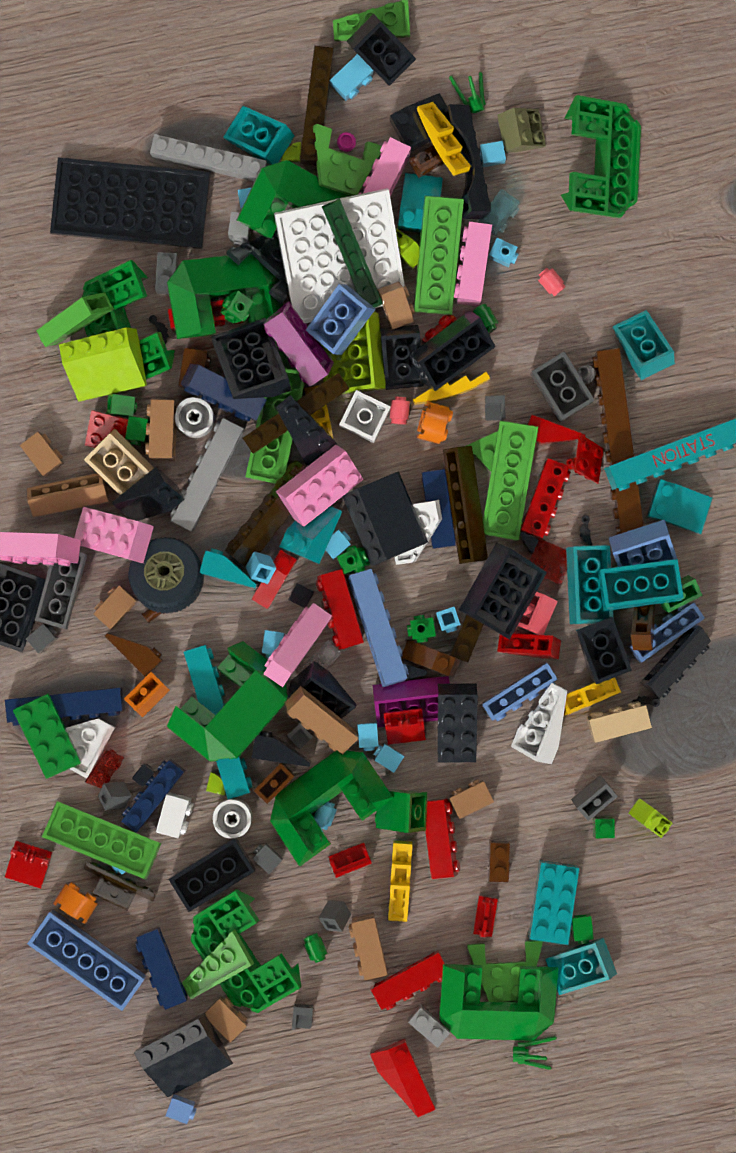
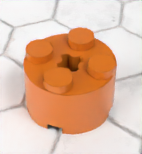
(434, 422)
(75, 902)

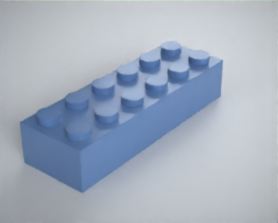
(87, 959)

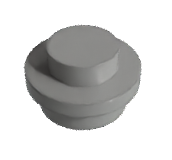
(586, 373)

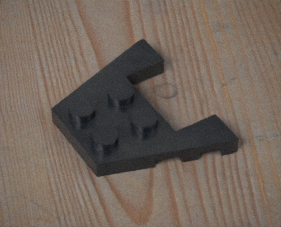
(269, 254)

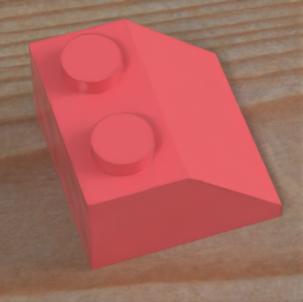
(538, 614)

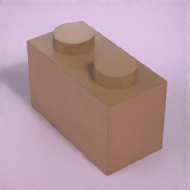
(396, 305)
(42, 454)
(115, 606)
(471, 798)
(226, 1018)

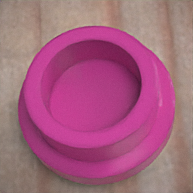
(346, 142)

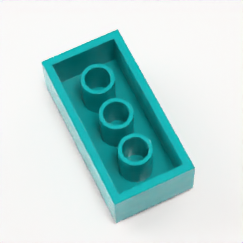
(584, 584)
(640, 585)
(553, 902)

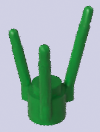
(475, 102)
(521, 1055)

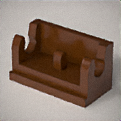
(425, 161)

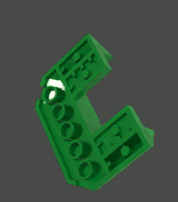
(617, 157)
(275, 189)
(216, 276)
(123, 287)
(241, 717)
(335, 774)
(258, 984)
(520, 1020)

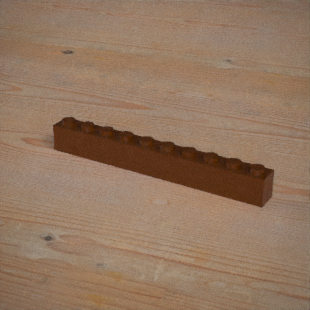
(617, 434)

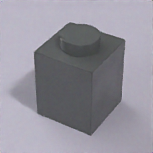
(42, 637)
(266, 857)

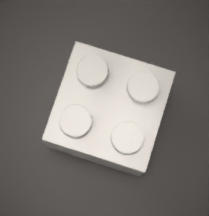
(364, 416)
(174, 815)

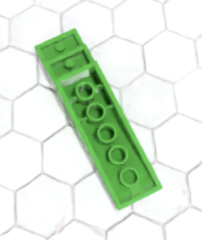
(272, 460)

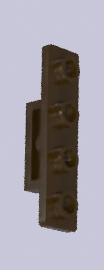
(115, 889)

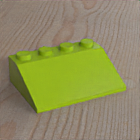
(362, 360)
(104, 363)

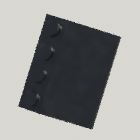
(251, 362)
(385, 518)
(503, 590)
(18, 605)
(675, 661)
(183, 1055)

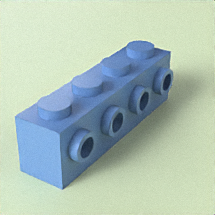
(670, 629)
(519, 691)

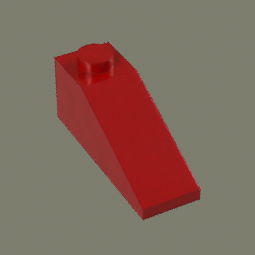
(551, 432)
(267, 592)
(530, 645)

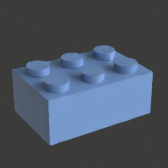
(340, 319)
(643, 545)

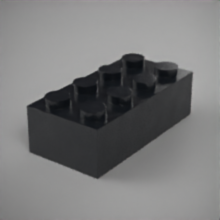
(452, 350)
(457, 723)
(212, 874)

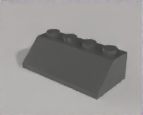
(60, 593)

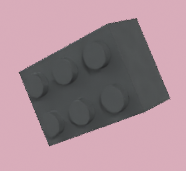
(562, 386)

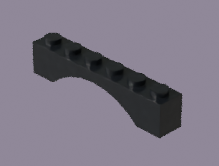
(475, 193)

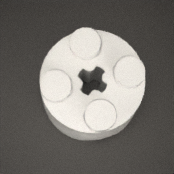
(184, 414)
(221, 818)

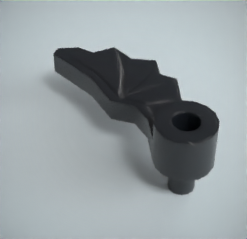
(160, 327)
(585, 531)
(646, 700)

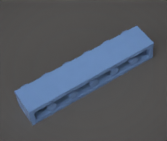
(377, 627)

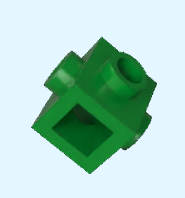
(236, 307)
(353, 560)
(427, 623)

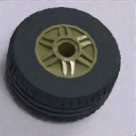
(168, 592)

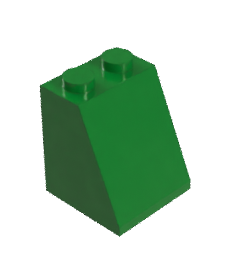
(404, 812)

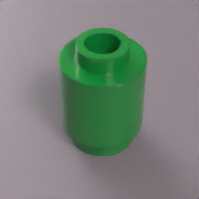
(487, 317)
(315, 947)

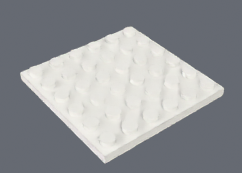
(314, 260)

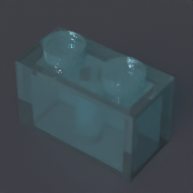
(502, 209)

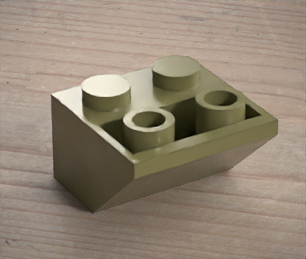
(521, 129)

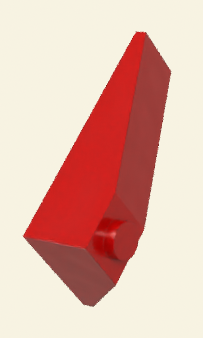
(401, 1072)

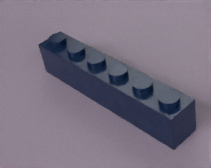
(76, 704)

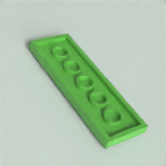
(438, 254)
(509, 479)
(101, 840)

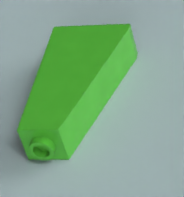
(74, 318)

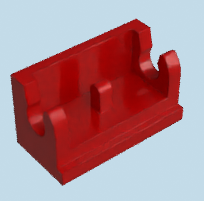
(350, 860)

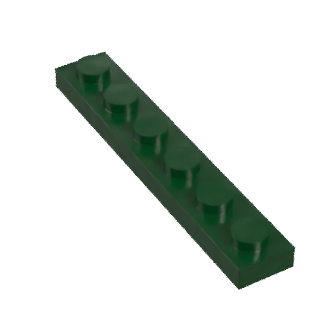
(351, 252)

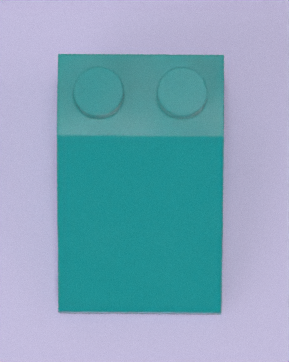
(259, 135)
(413, 200)
(644, 345)
(679, 506)
(312, 539)
(221, 567)
(582, 966)

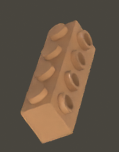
(67, 495)
(321, 720)

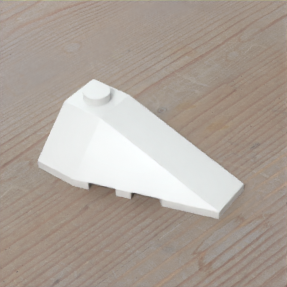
(542, 730)

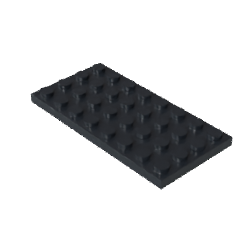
(130, 203)

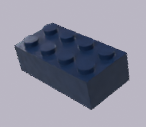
(216, 390)

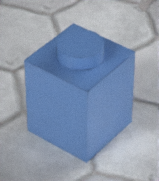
(181, 1109)

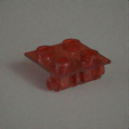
(550, 559)
(104, 768)

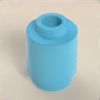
(325, 815)

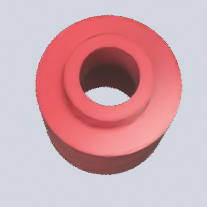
(551, 281)
(399, 410)

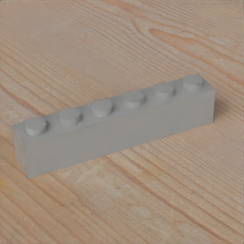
(206, 158)
(207, 474)

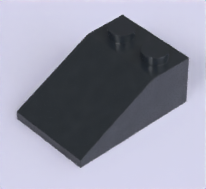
(381, 50)
(409, 124)
(398, 366)
(149, 496)
(603, 650)
(323, 687)
(274, 749)

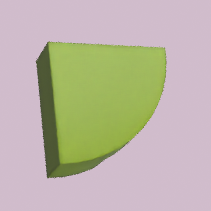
(292, 153)
(215, 784)

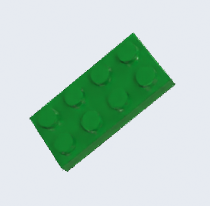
(47, 736)

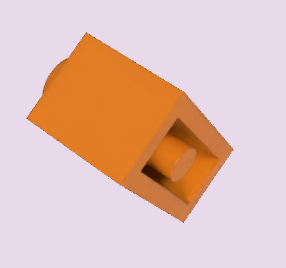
(146, 694)

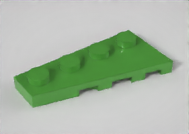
(392, 15)
(224, 962)

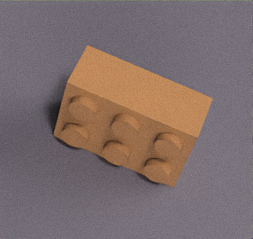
(161, 430)
(368, 947)

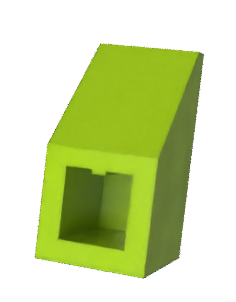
(407, 249)
(650, 818)

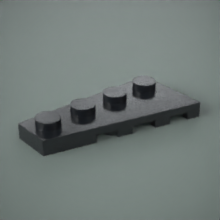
(305, 431)

